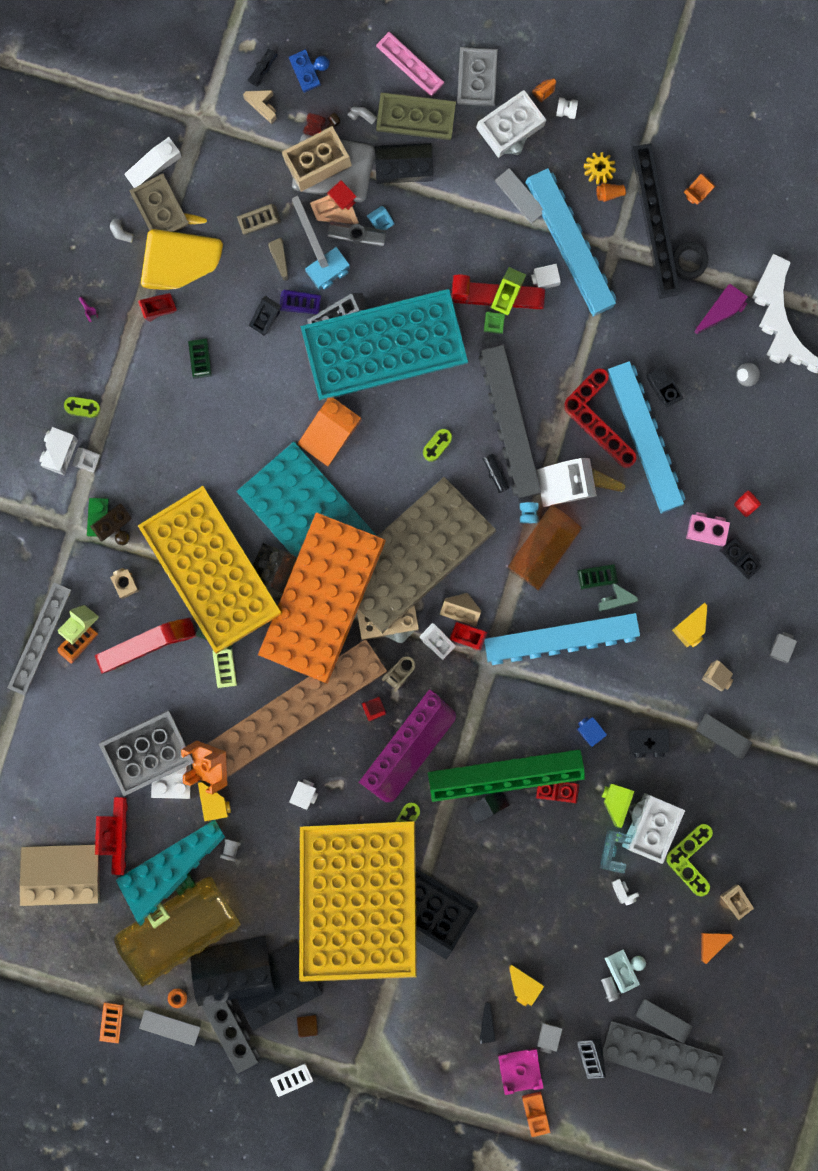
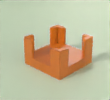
(208, 766)

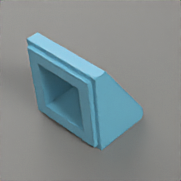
(380, 219)

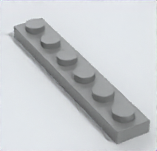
(39, 639)

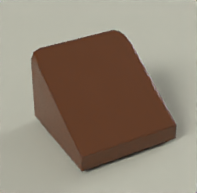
(307, 1026)

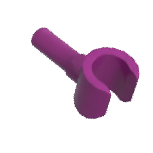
(88, 310)

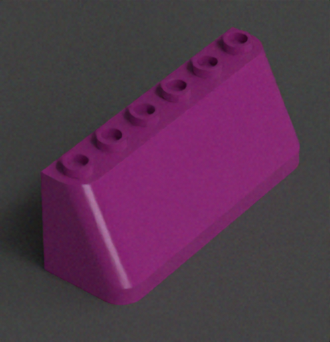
(409, 747)

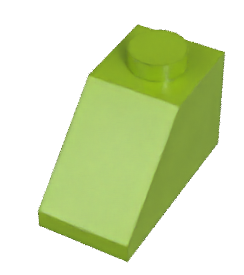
(508, 291)

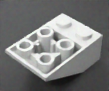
(566, 482)

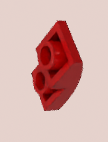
(559, 792)

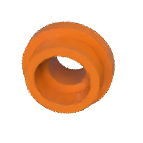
(172, 1002)

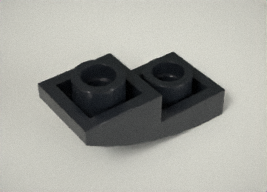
(740, 558)

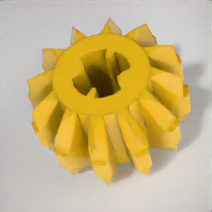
(606, 164)

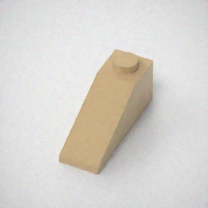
(718, 676)

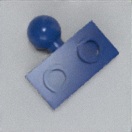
(306, 70)

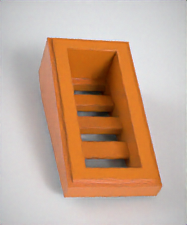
(544, 89)
(76, 652)
(112, 1006)

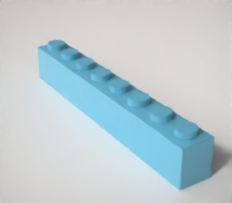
(571, 242)
(645, 437)
(562, 638)

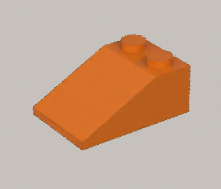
(329, 431)

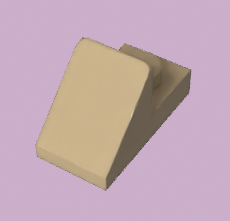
(258, 99)

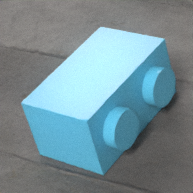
(324, 276)

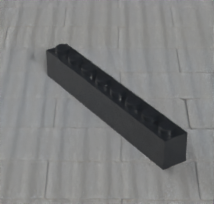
(655, 221)

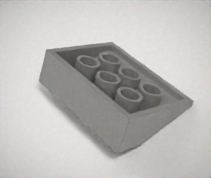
(145, 752)

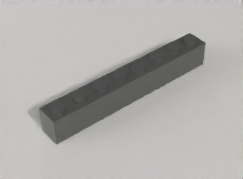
(510, 421)

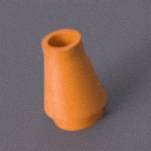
(609, 191)

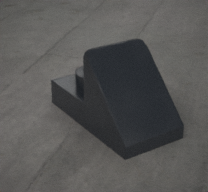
(265, 315)

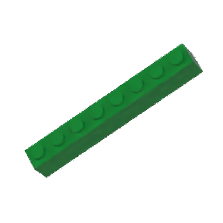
(506, 775)

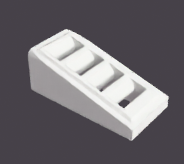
(306, 1072)

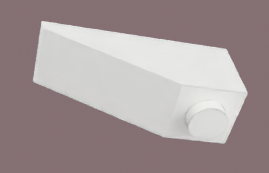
(153, 162)

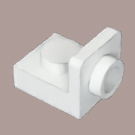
(621, 890)

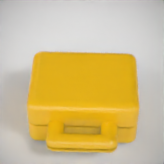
(178, 257)

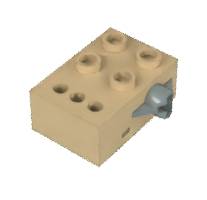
(398, 631)

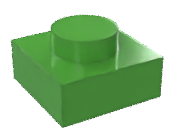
(494, 322)

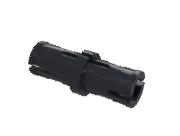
(262, 67)
(495, 473)

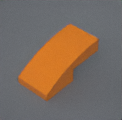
(536, 1114)

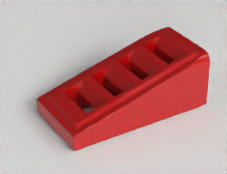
(747, 503)

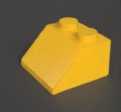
(693, 627)

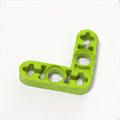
(684, 862)

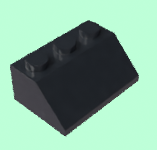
(404, 163)

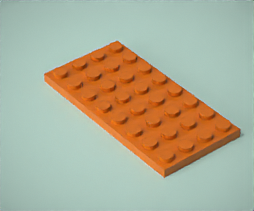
(322, 597)

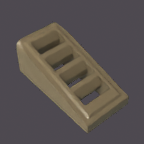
(275, 219)
(277, 250)

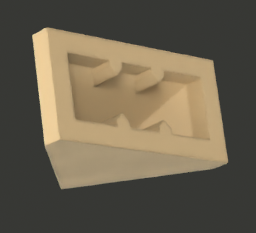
(461, 609)

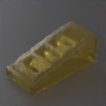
(606, 482)

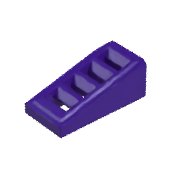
(300, 295)

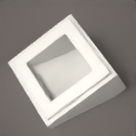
(86, 459)

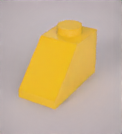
(213, 805)
(524, 986)

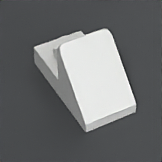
(437, 641)

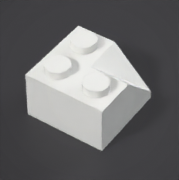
(59, 450)

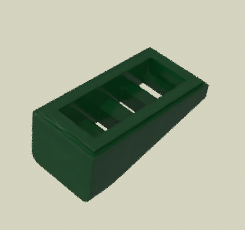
(201, 373)
(580, 573)

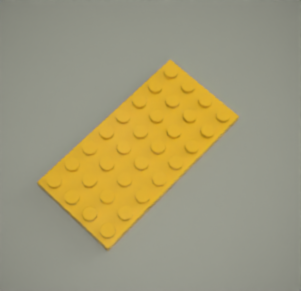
(209, 569)

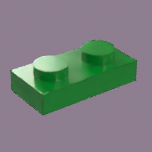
(97, 508)

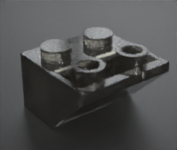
(274, 567)

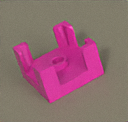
(520, 1071)

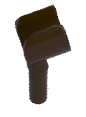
(334, 120)

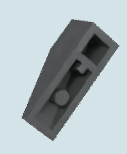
(350, 304)

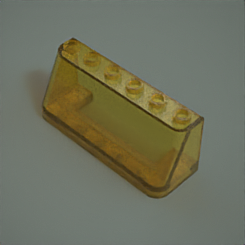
(194, 923)

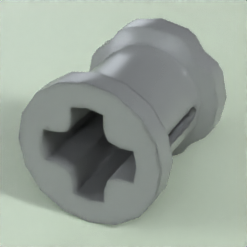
(230, 850)

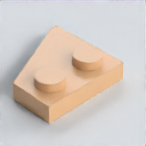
(327, 211)

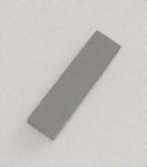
(310, 232)

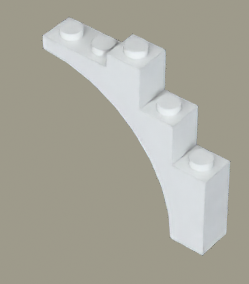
(775, 320)

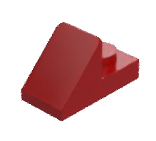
(157, 306)
(468, 636)

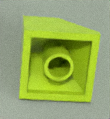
(617, 803)

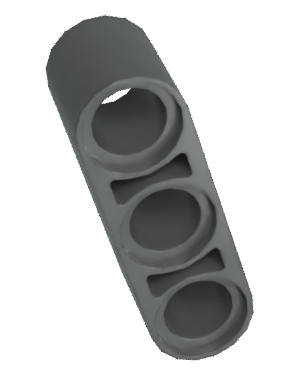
(724, 736)
(664, 1021)

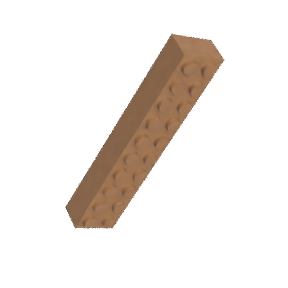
(298, 708)

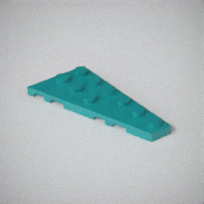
(162, 874)

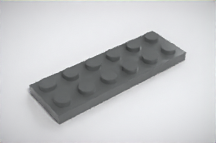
(661, 1057)

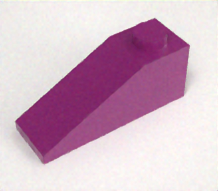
(725, 307)

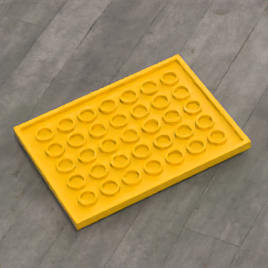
(357, 902)

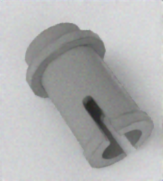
(610, 989)

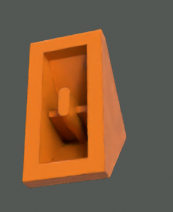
(712, 944)

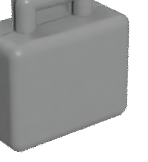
(354, 177)

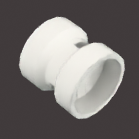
(567, 108)

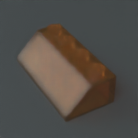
(544, 547)

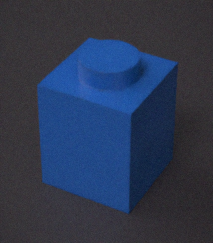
(591, 731)

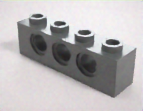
(239, 1062)

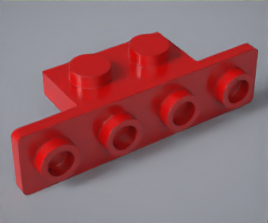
(111, 835)

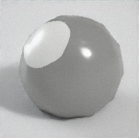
(748, 374)

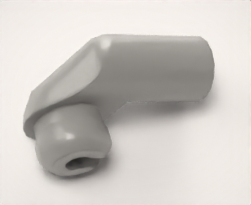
(362, 112)
(119, 233)

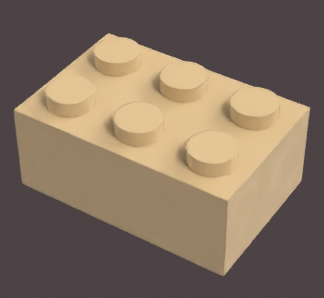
(316, 158)

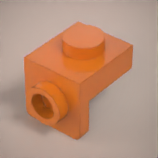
(699, 189)

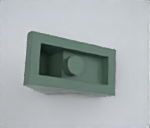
(622, 598)

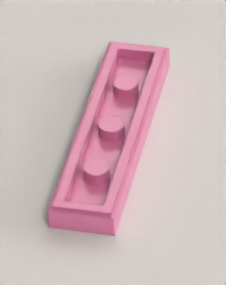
(410, 64)

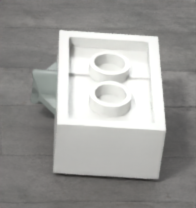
(511, 125)
(653, 827)

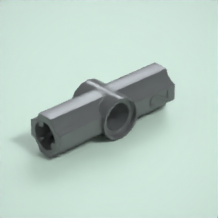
(344, 232)

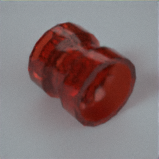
(314, 124)

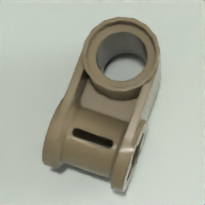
(399, 674)

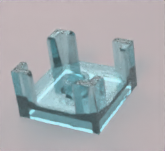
(610, 851)

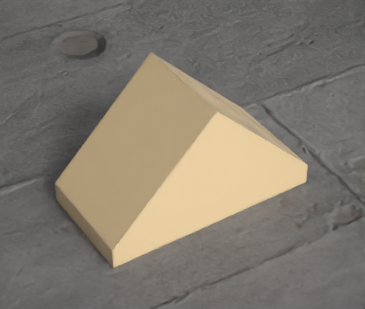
(737, 901)

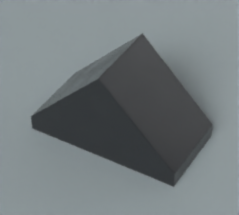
(488, 806)

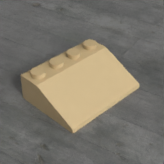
(59, 875)

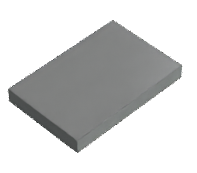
(477, 76)

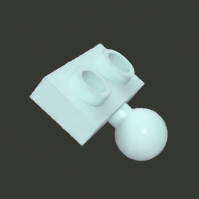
(623, 970)

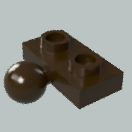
(111, 523)

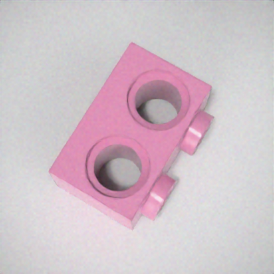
(707, 534)

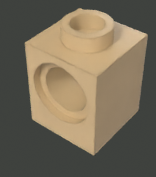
(126, 591)

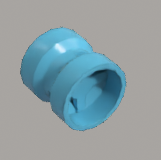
(529, 512)

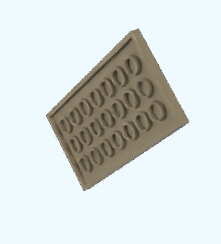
(422, 551)

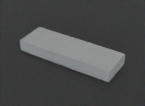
(519, 195)
(169, 1027)

